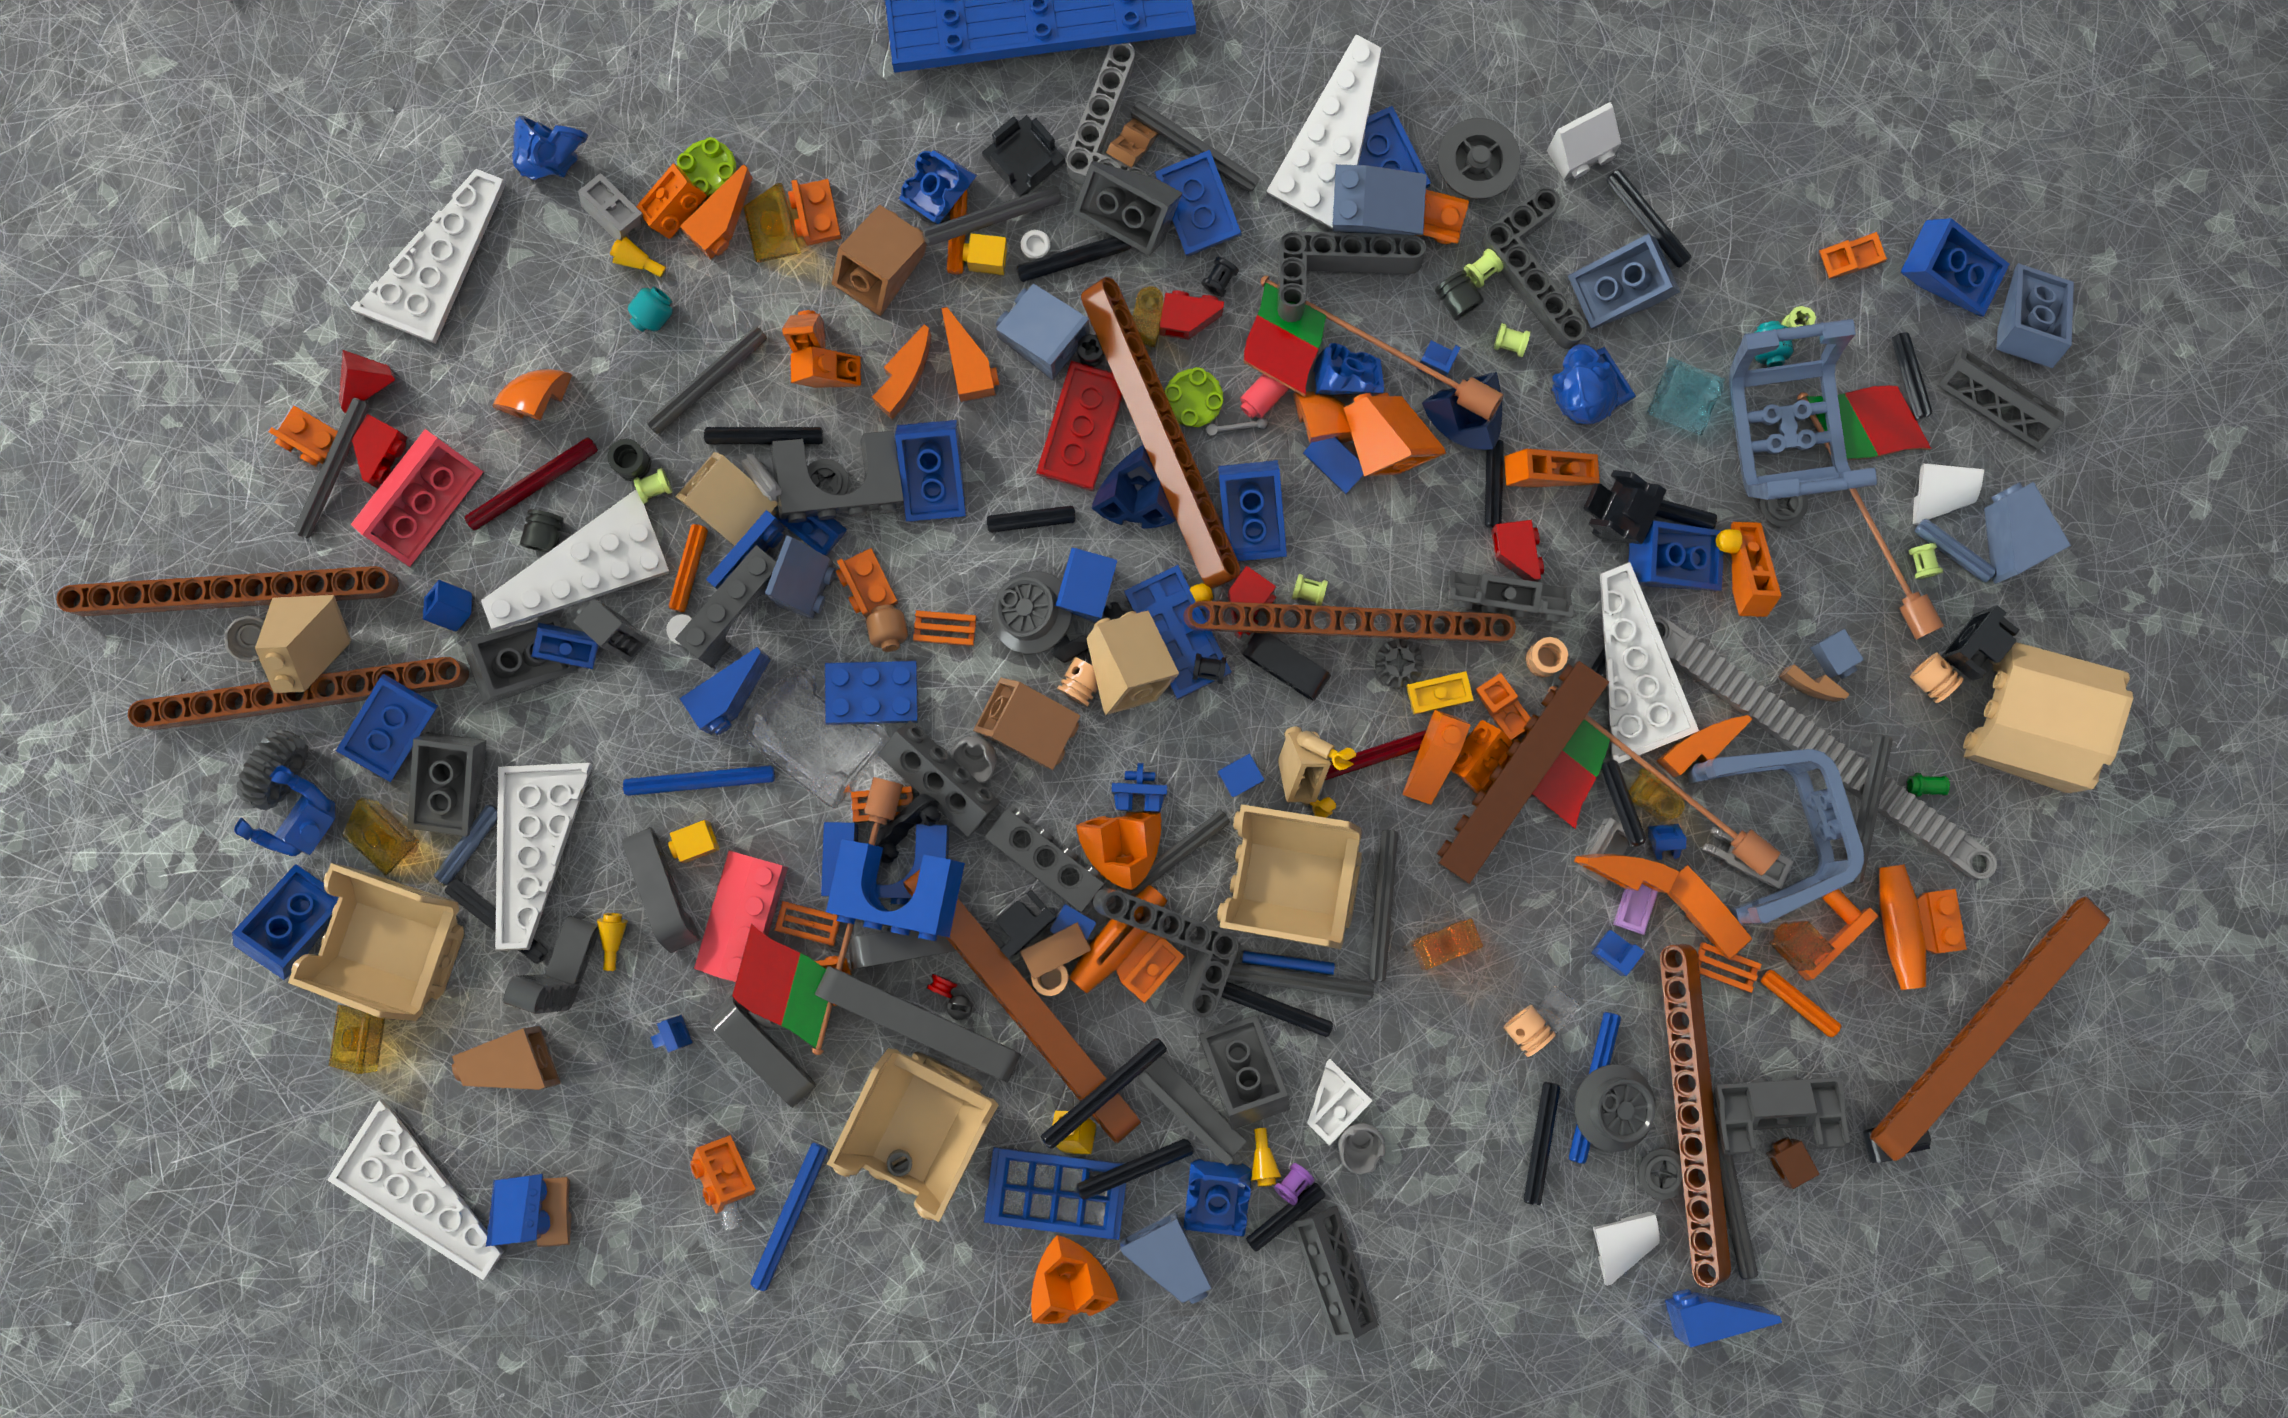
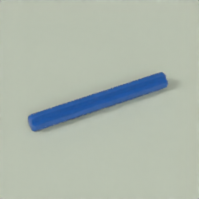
(698, 780)
(1601, 1057)
(789, 1217)

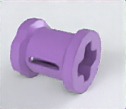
(1294, 1184)

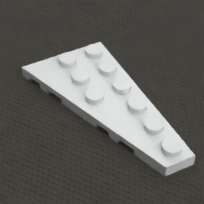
(1330, 135)
(431, 268)
(596, 560)
(1643, 689)
(532, 831)
(405, 1186)

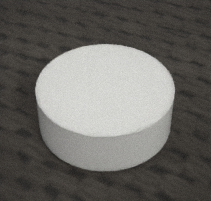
(1035, 245)
(676, 625)

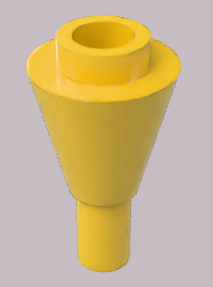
(630, 255)
(611, 932)
(1264, 1165)

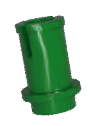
(1932, 785)

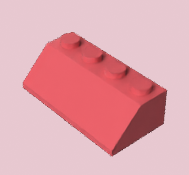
(416, 498)
(744, 896)

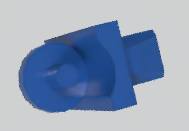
(1153, 793)

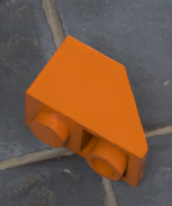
(825, 368)

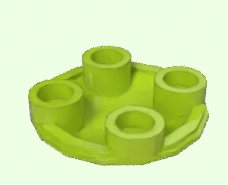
(707, 164)
(1194, 397)

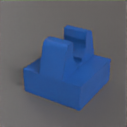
(1667, 838)
(672, 1034)

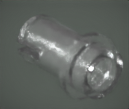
(731, 1216)

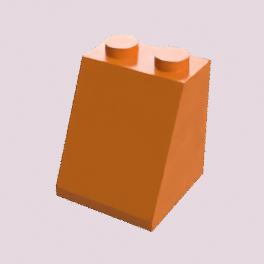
(1389, 435)

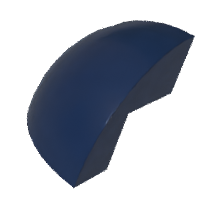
(1460, 423)
(1134, 494)

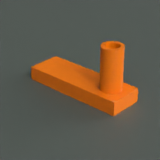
(1856, 922)

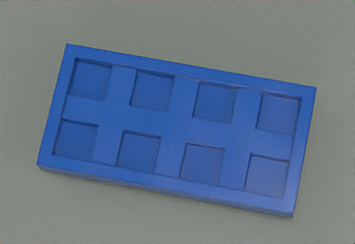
(1166, 600)

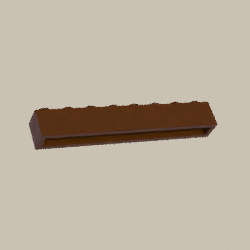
(1522, 772)

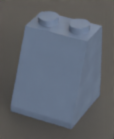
(1042, 330)
(2021, 531)
(1168, 1258)

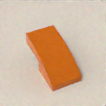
(1852, 256)
(1503, 706)

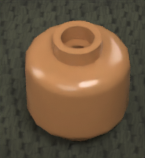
(886, 627)

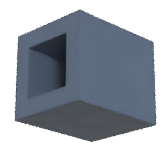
(1837, 655)

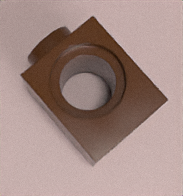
(1792, 1162)

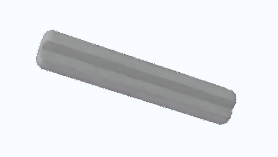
(761, 477)

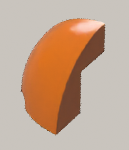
(531, 393)
(1322, 417)
(1122, 846)
(1069, 1283)

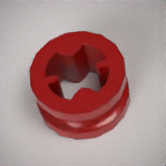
(941, 986)

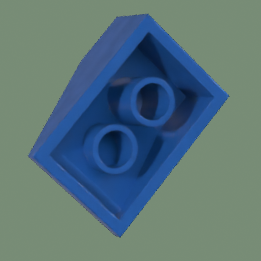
(1955, 265)
(930, 470)
(1253, 509)
(1678, 558)
(724, 694)
(286, 922)
(1709, 1318)

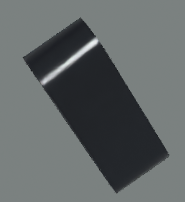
(1286, 664)

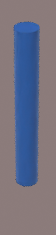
(1288, 962)

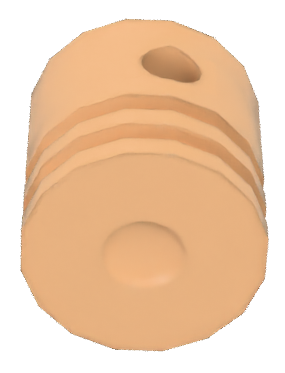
(1546, 657)
(1936, 677)
(1079, 682)
(1052, 982)
(1529, 1030)

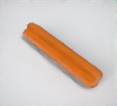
(955, 246)
(688, 568)
(1801, 1003)

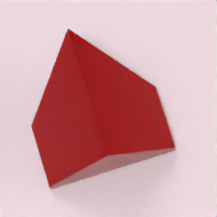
(361, 378)

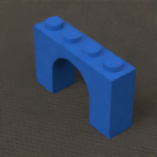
(929, 841)
(929, 909)

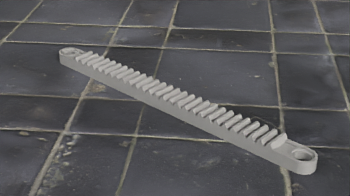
(1800, 734)

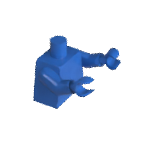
(304, 824)

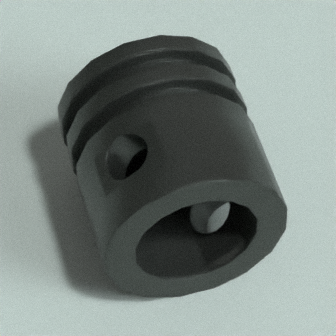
(1459, 295)
(629, 459)
(541, 531)

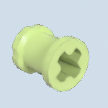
(1484, 268)
(1799, 314)
(1511, 340)
(652, 485)
(1925, 561)
(1309, 590)

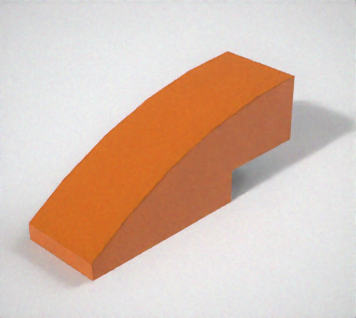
(904, 373)
(1701, 745)
(1630, 871)
(1708, 913)

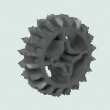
(273, 751)

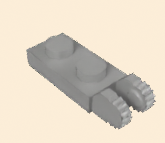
(1774, 876)

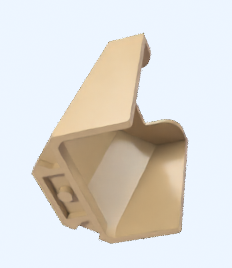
(2052, 719)
(1293, 877)
(383, 946)
(921, 1110)

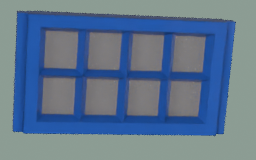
(1042, 1194)

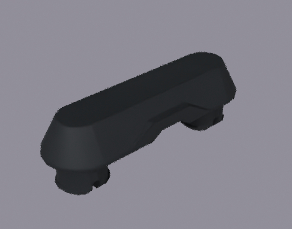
(1068, 650)
(920, 809)

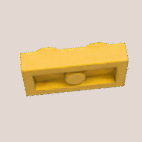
(1439, 693)

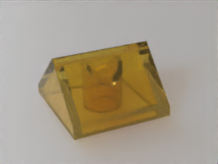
(772, 225)
(378, 835)
(356, 1041)

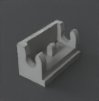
(609, 207)
(1608, 840)

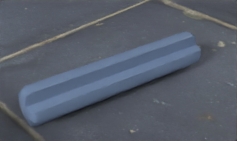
(1955, 550)
(467, 845)

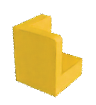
(1080, 1140)

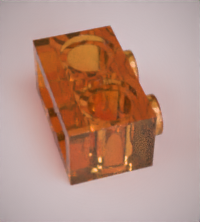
(1446, 944)
(1801, 945)

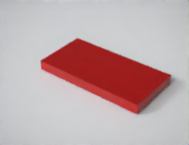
(1081, 427)

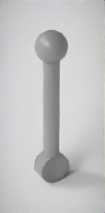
(1212, 429)

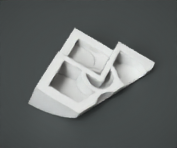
(1945, 490)
(1625, 1243)

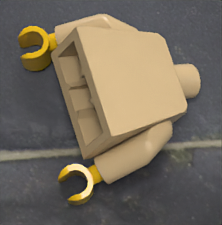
(1305, 765)

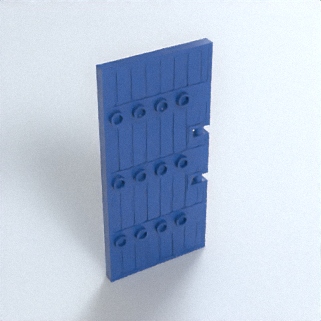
(972, 31)

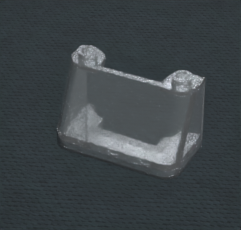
(793, 735)

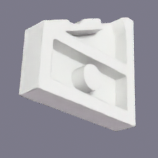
(1336, 1104)

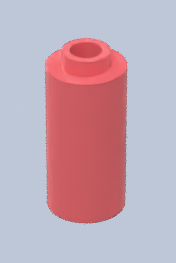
(1262, 396)

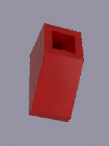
(1188, 315)
(376, 449)
(1517, 550)
(1250, 588)

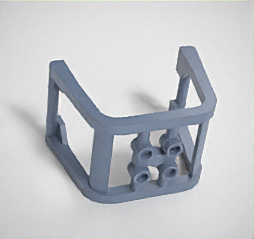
(1804, 482)
(1827, 817)

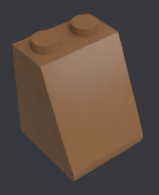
(878, 259)
(1027, 723)
(509, 1061)

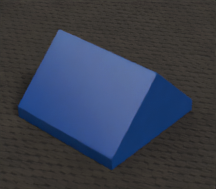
(1086, 584)

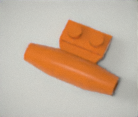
(1916, 925)
(1136, 955)

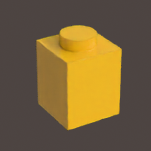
(986, 254)
(693, 842)

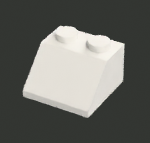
(1585, 142)

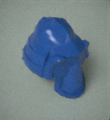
(544, 151)
(1585, 387)

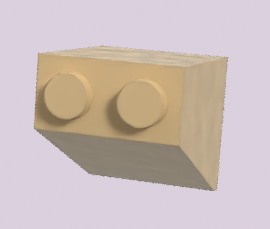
(725, 498)
(300, 640)
(1129, 661)

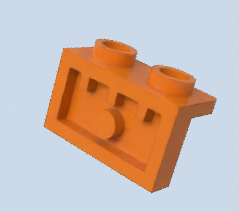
(670, 202)
(815, 211)
(1443, 217)
(305, 434)
(866, 582)
(1481, 755)
(721, 1173)

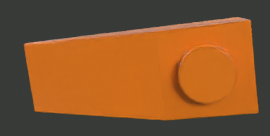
(716, 219)
(804, 331)
(970, 365)
(1550, 468)
(1753, 573)
(1436, 756)

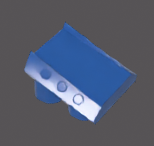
(935, 185)
(1347, 372)
(1218, 1198)
(517, 1210)

